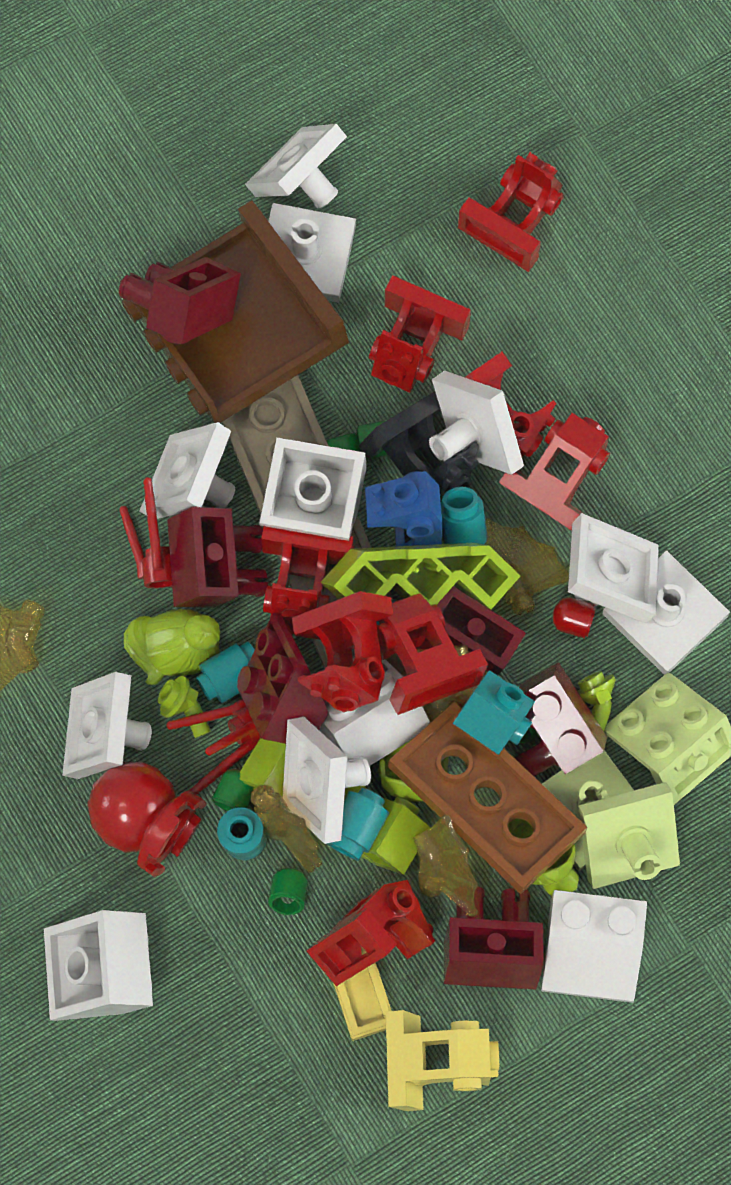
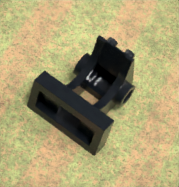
(411, 432)

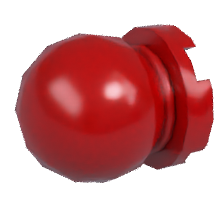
(139, 812)

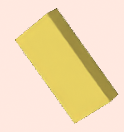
(364, 1002)

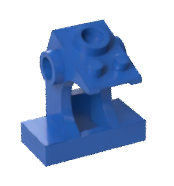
(409, 505)

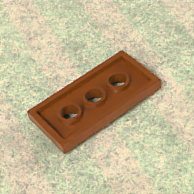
(483, 826)

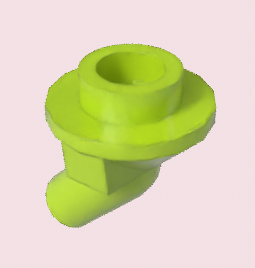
(597, 690)
(178, 698)

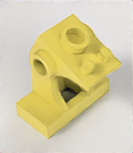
(471, 1058)

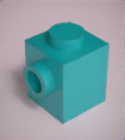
(495, 713)

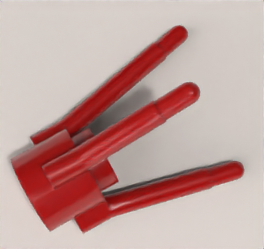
(156, 565)
(242, 731)

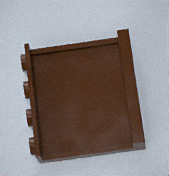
(275, 330)

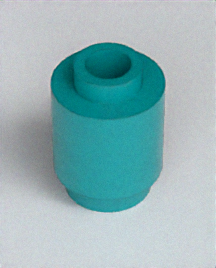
(463, 517)
(222, 671)
(361, 823)
(249, 845)

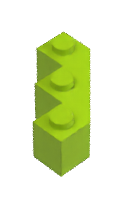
(424, 570)
(394, 844)

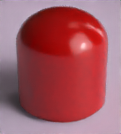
(573, 616)

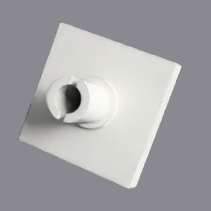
(298, 165)
(318, 242)
(475, 415)
(188, 471)
(613, 568)
(682, 619)
(100, 726)
(317, 778)

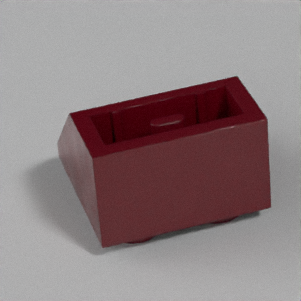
(272, 686)

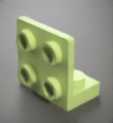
(673, 734)

